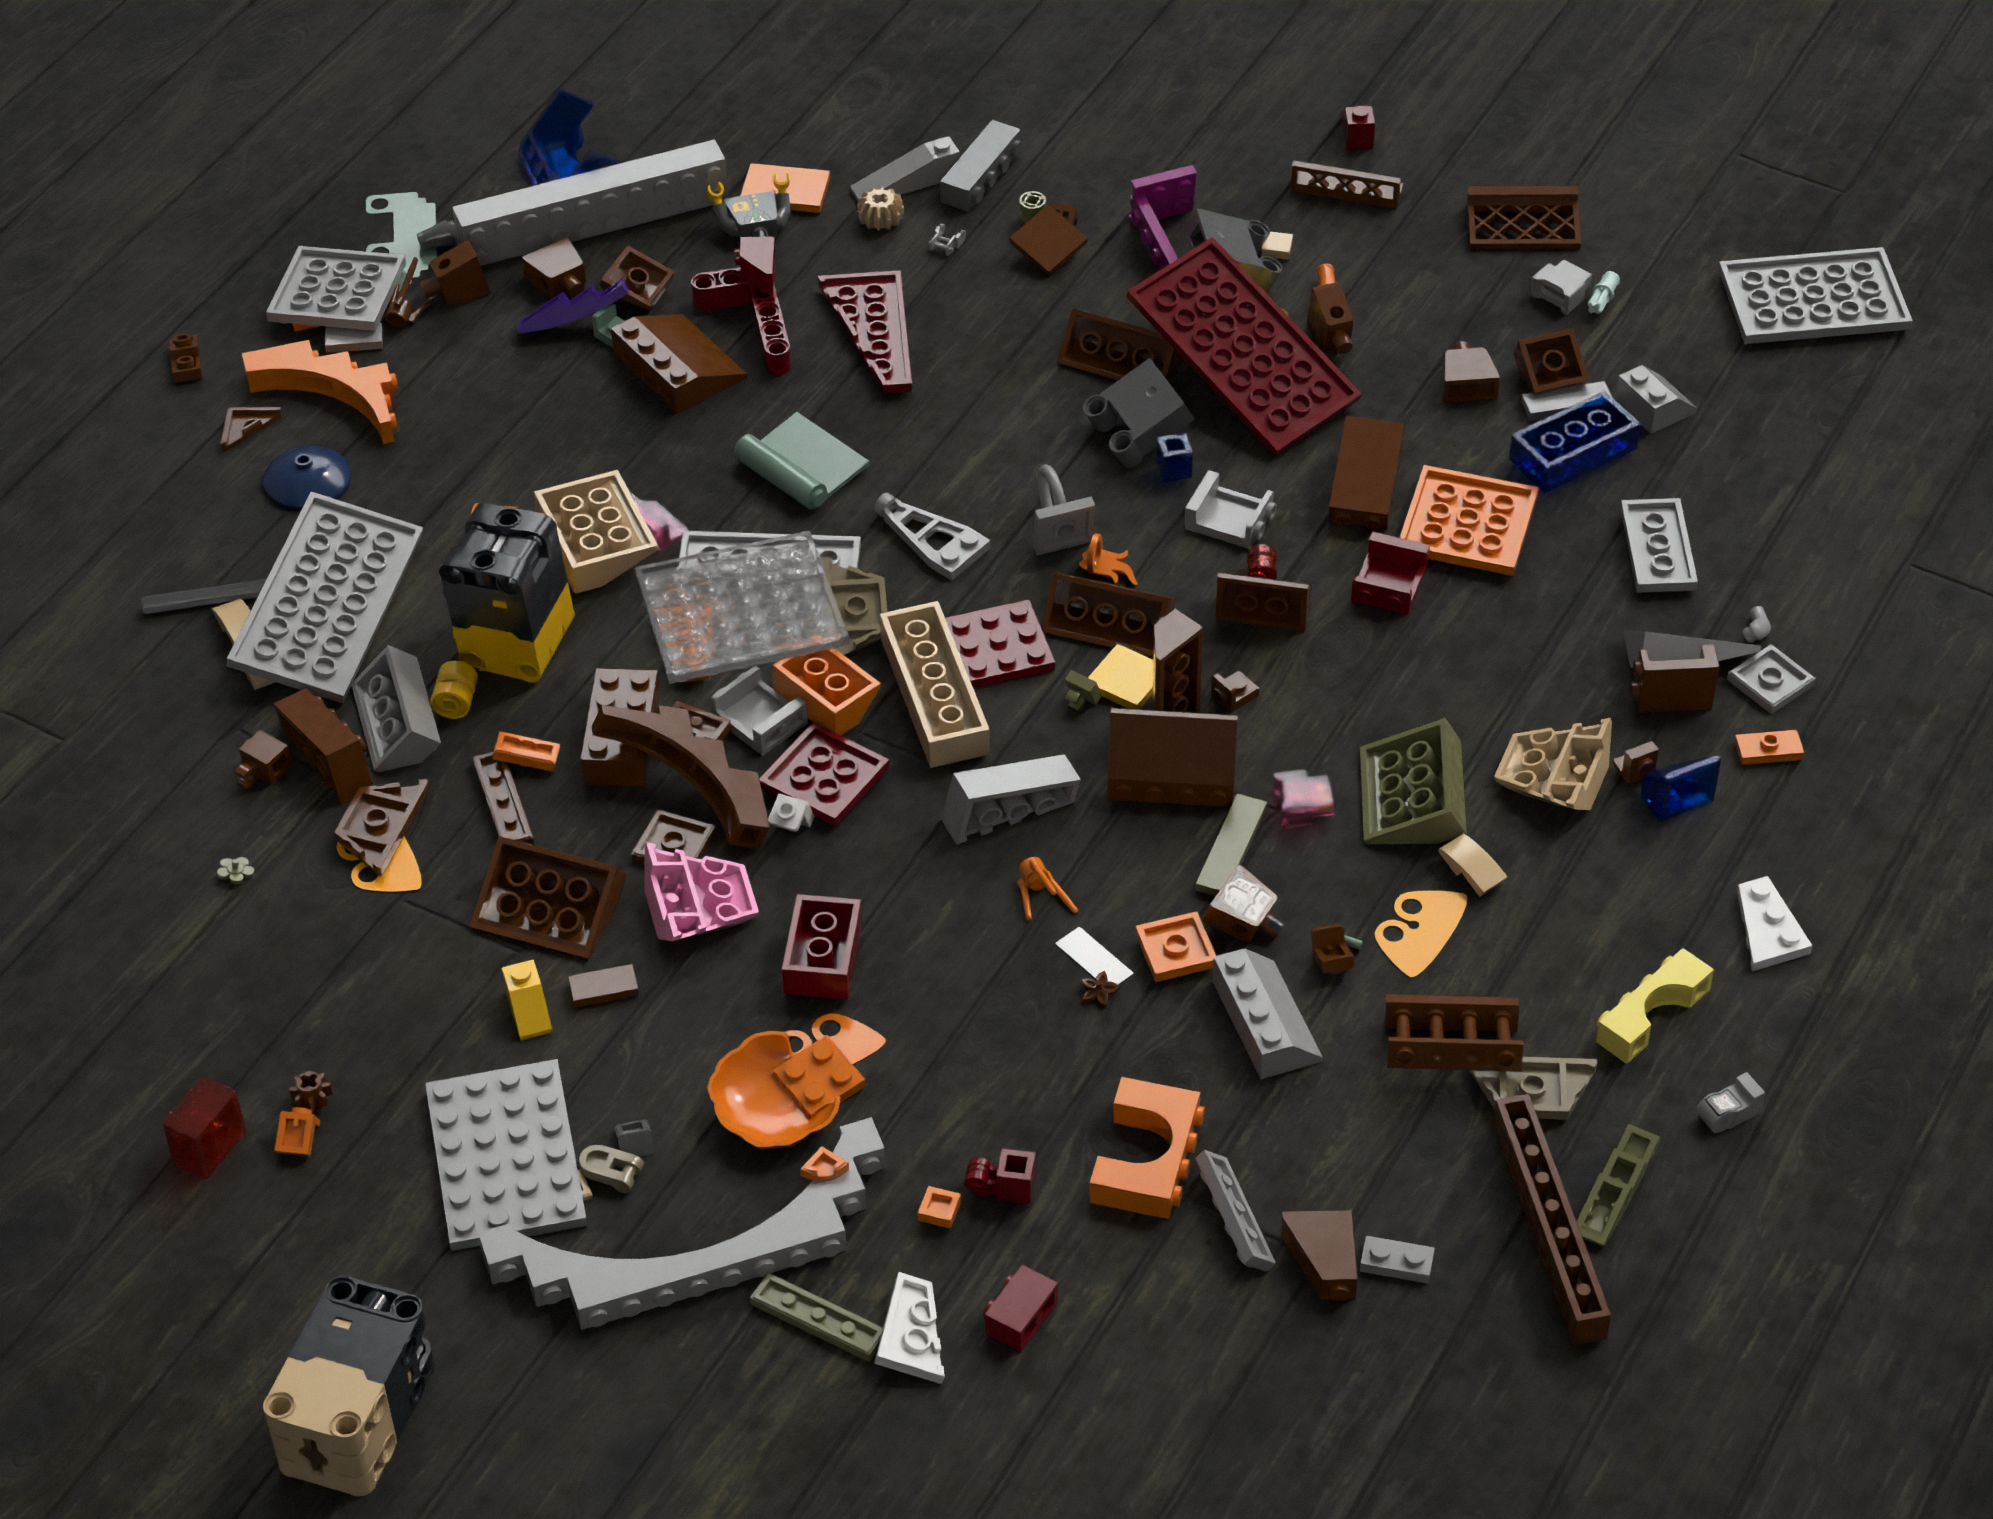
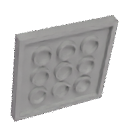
(336, 288)

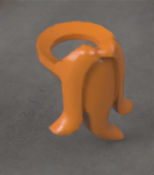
(1105, 562)

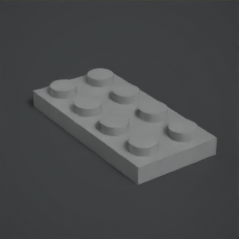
(1658, 545)

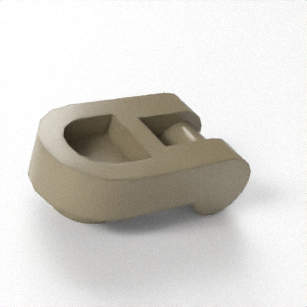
(598, 1164)

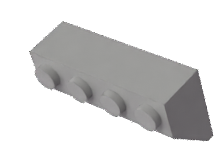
(395, 711)
(1264, 1013)

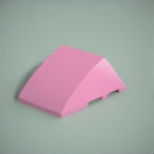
(695, 894)

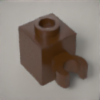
(262, 758)

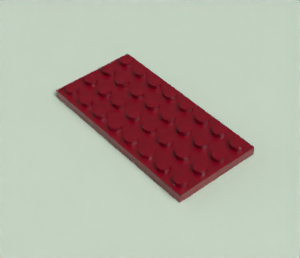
(1244, 346)

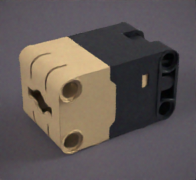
(349, 1385)

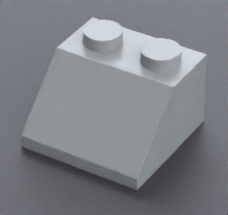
(1652, 399)

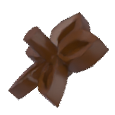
(1100, 988)

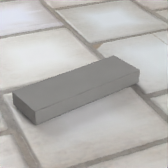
(1551, 402)

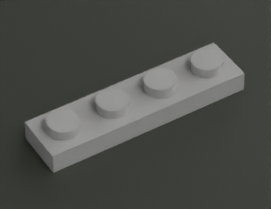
(1235, 1211)

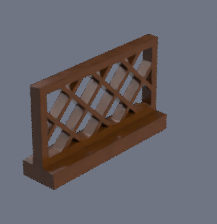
(1522, 201)

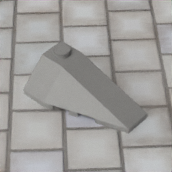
(912, 171)
(1676, 647)

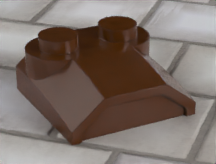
(642, 275)

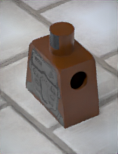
(1243, 907)

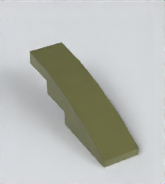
(1616, 1185)

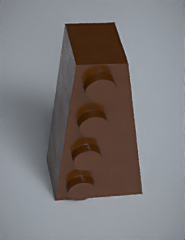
(325, 743)

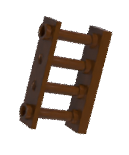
(1453, 1014)

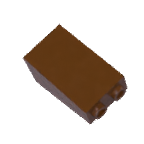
(1366, 472)

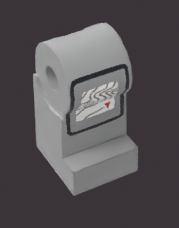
(1732, 1104)

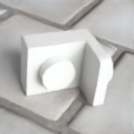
(790, 813)

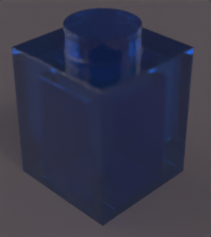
(1174, 457)

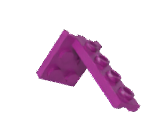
(1159, 198)

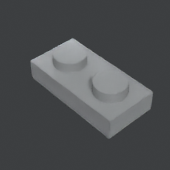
(1397, 1259)

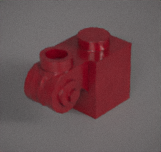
(1010, 1180)

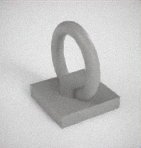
(1061, 524)

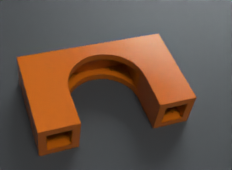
(1154, 1185)

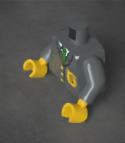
(752, 214)

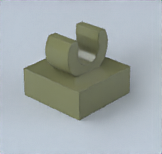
(1081, 690)

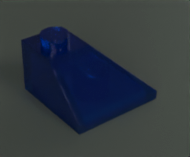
(1680, 786)

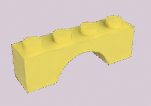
(1678, 981)

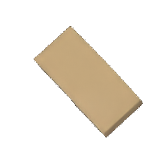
(1474, 863)

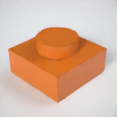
(939, 1207)

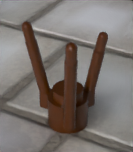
(400, 309)

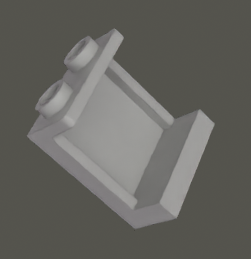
(1228, 513)
(758, 712)

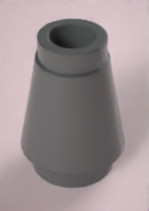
(439, 235)

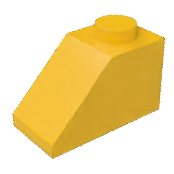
(526, 1000)

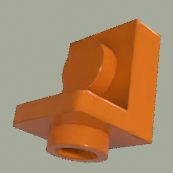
(296, 1132)

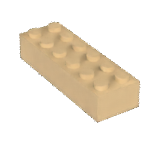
(934, 684)

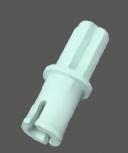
(1603, 292)

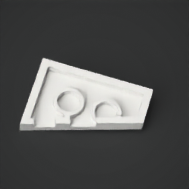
(1769, 925)
(910, 1332)

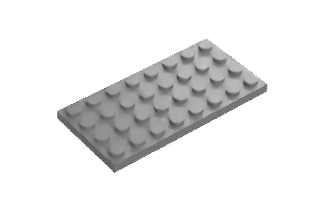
(325, 597)

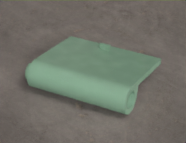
(801, 460)

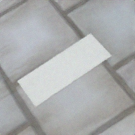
(1093, 956)

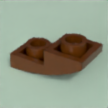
(185, 358)

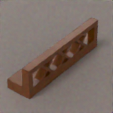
(1346, 184)

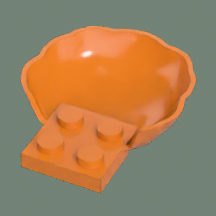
(780, 1095)

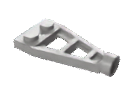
(949, 560)

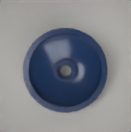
(303, 471)

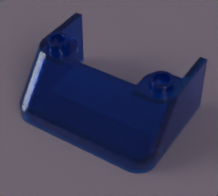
(554, 139)

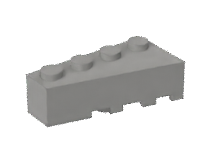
(1007, 793)

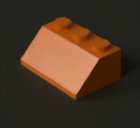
(830, 685)

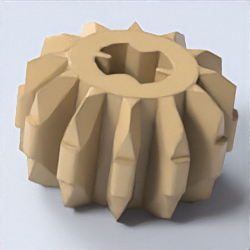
(880, 208)

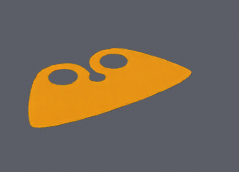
(400, 874)
(1436, 921)

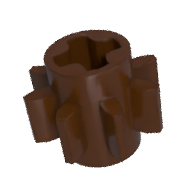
(311, 1090)

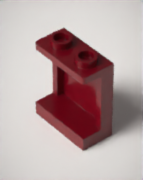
(1391, 573)

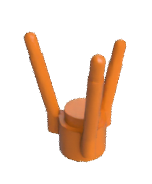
(1037, 877)

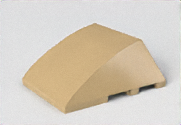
(1558, 765)

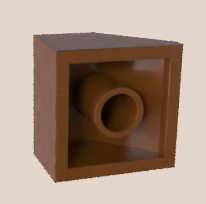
(1550, 361)

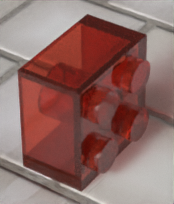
(204, 1127)

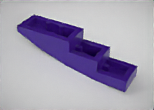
(562, 310)

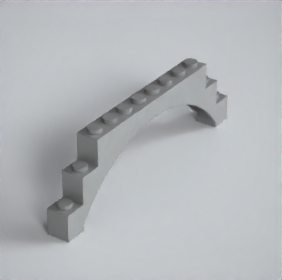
(624, 1287)

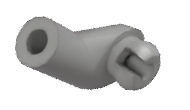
(1758, 627)

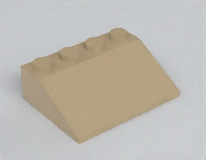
(596, 528)

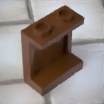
(1675, 683)

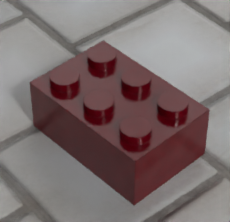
(822, 946)

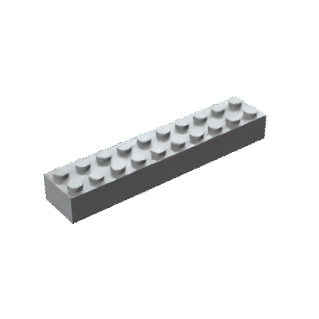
(591, 202)

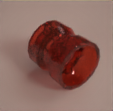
(1262, 562)

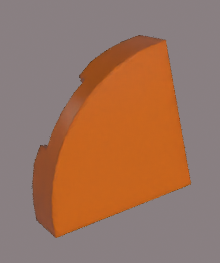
(824, 1166)

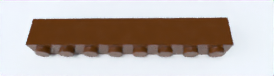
(1551, 1220)

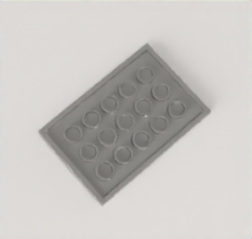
(1814, 295)
(505, 1153)

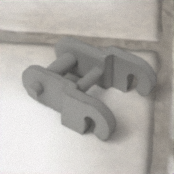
(954, 242)

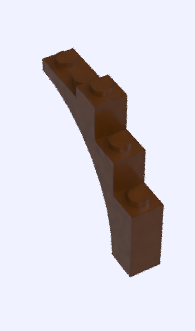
(702, 761)

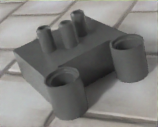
(1240, 239)
(1147, 408)

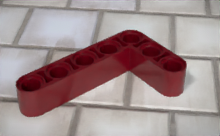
(729, 289)

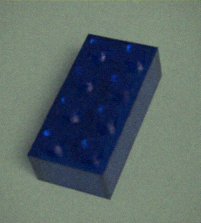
(1574, 441)

